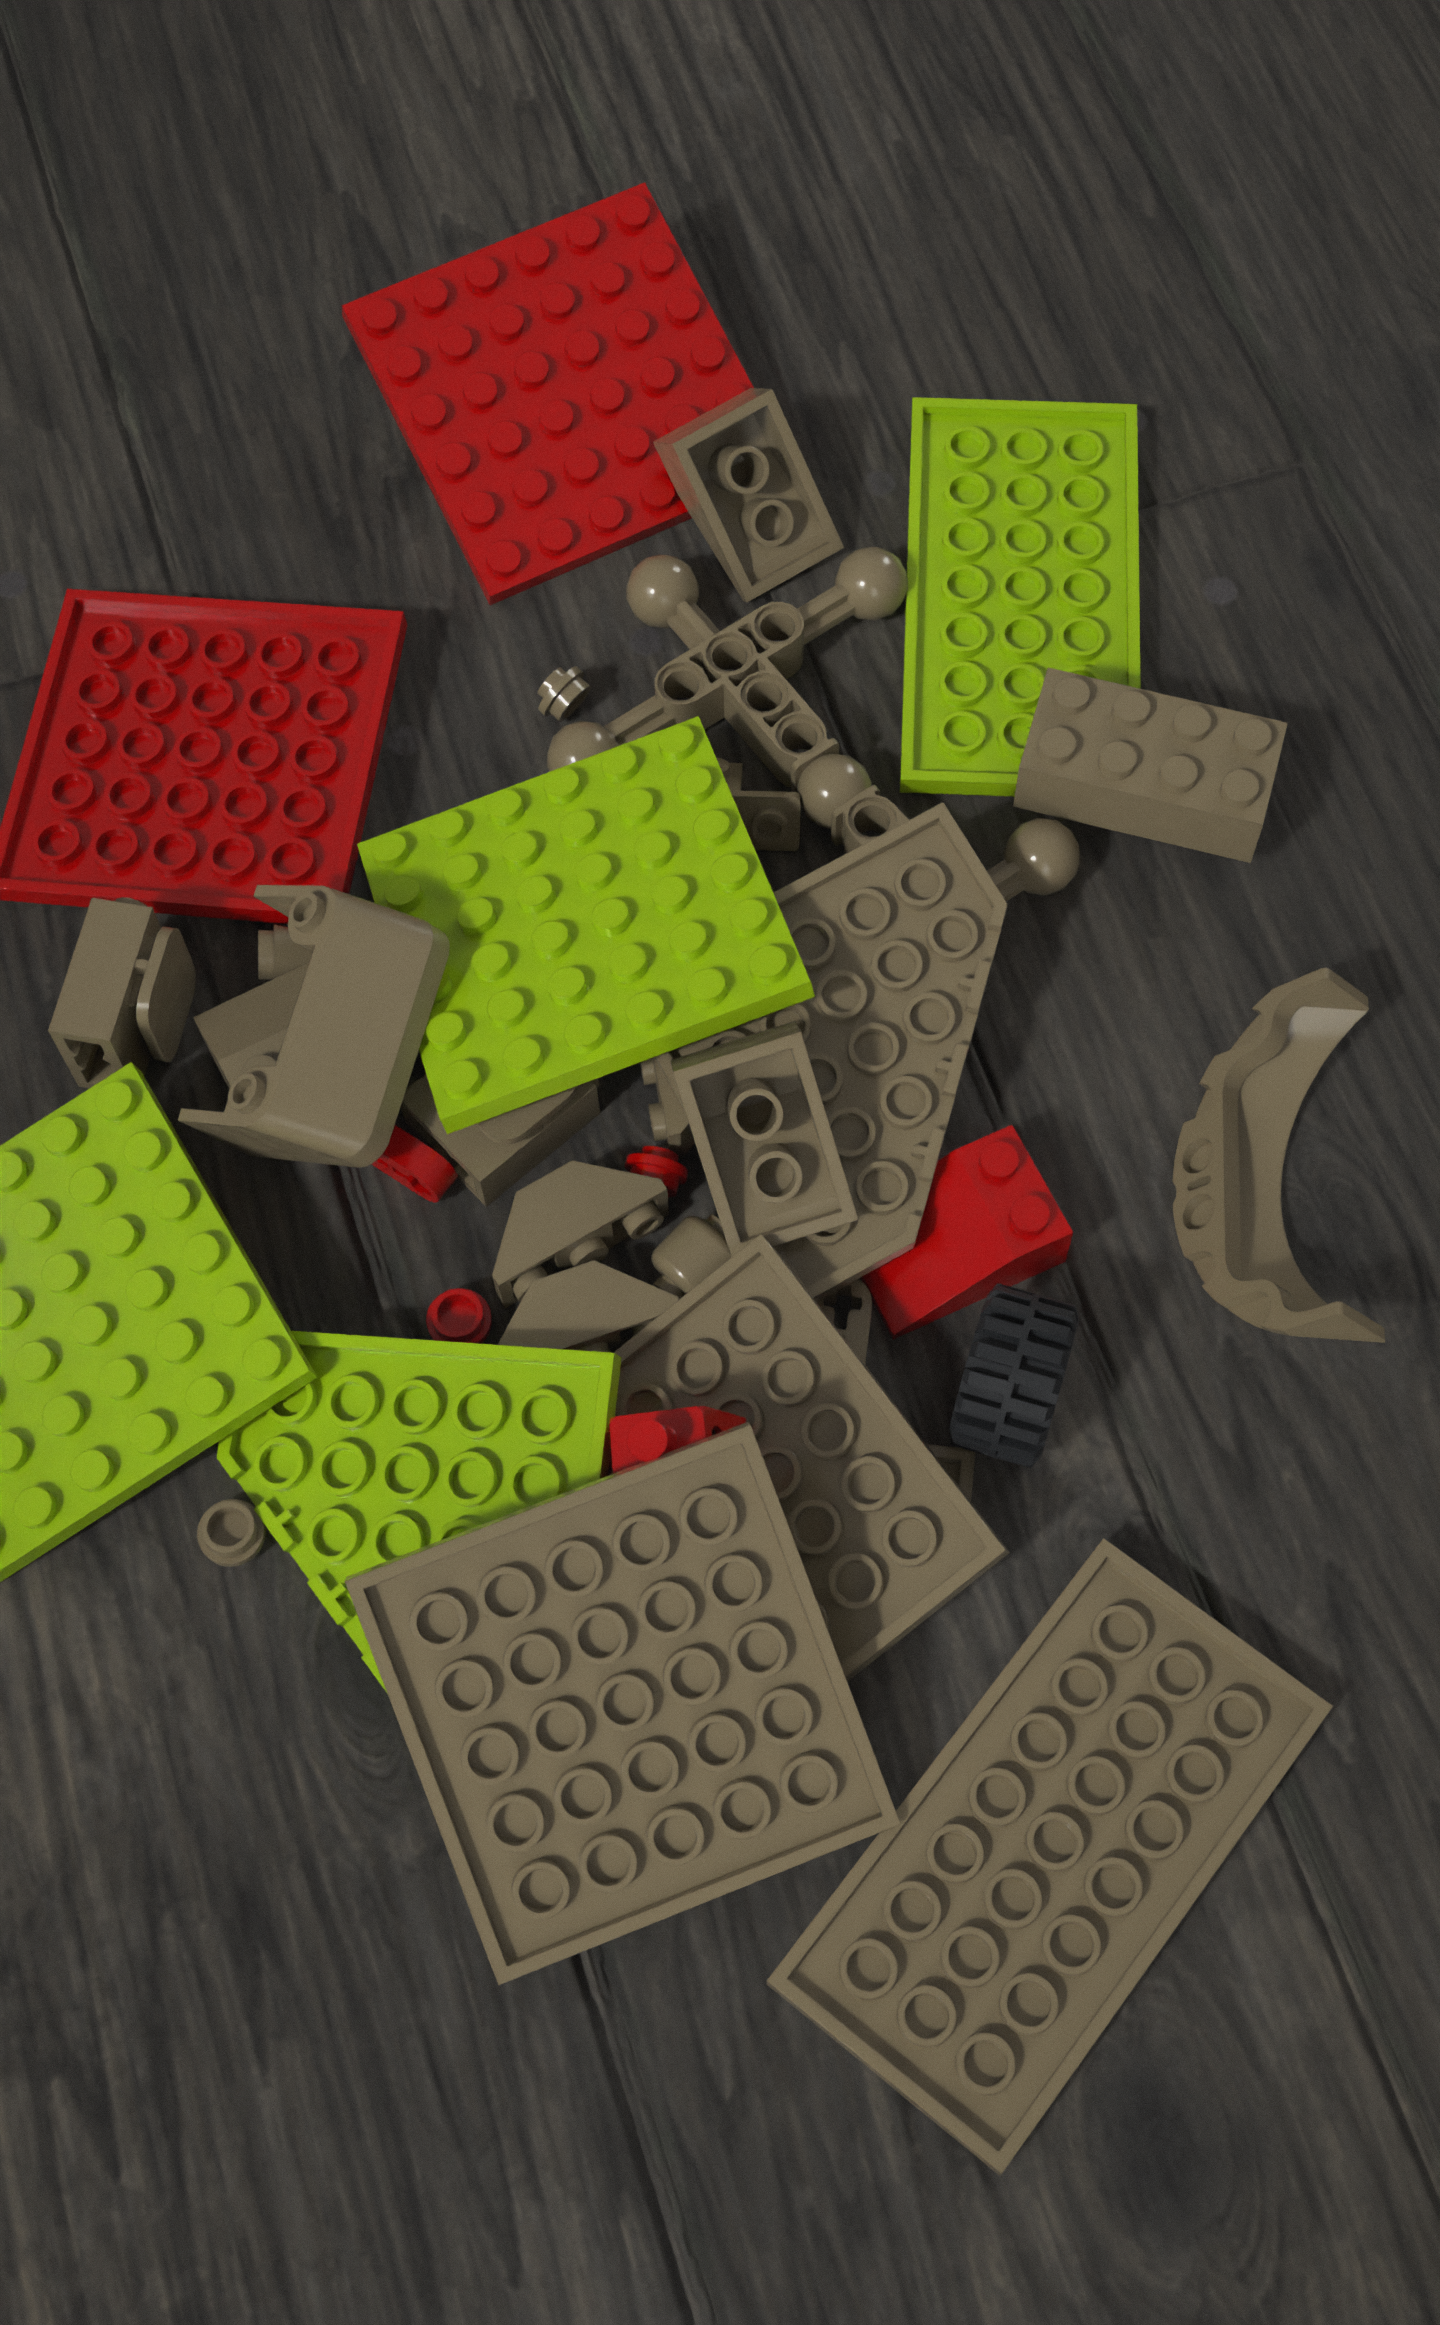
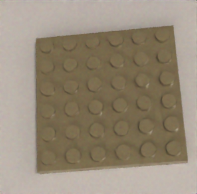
(622, 1702)

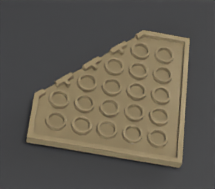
(898, 977)

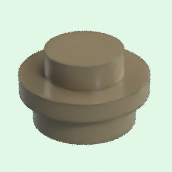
(563, 693)
(231, 1533)

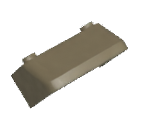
(347, 1037)

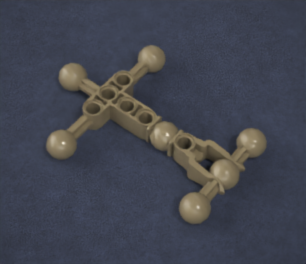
(832, 786)

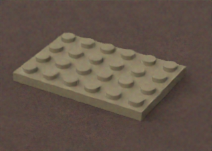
(859, 1487)

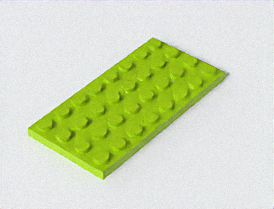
(1012, 570)

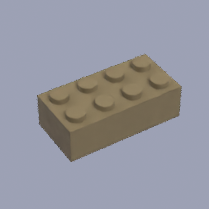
(1149, 764)

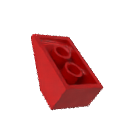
(981, 1227)

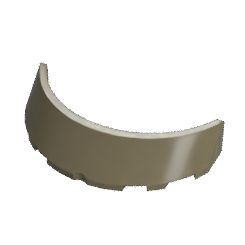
(1235, 1155)

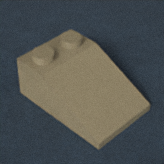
(750, 491)
(764, 1138)

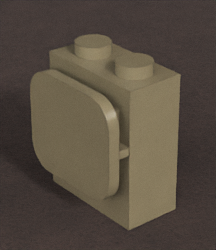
(122, 992)
(505, 1147)

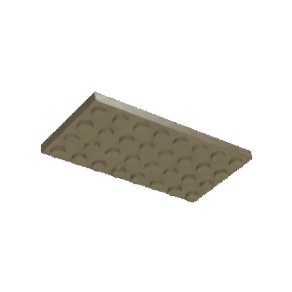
(1049, 1853)

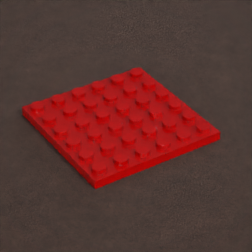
(544, 382)
(198, 752)

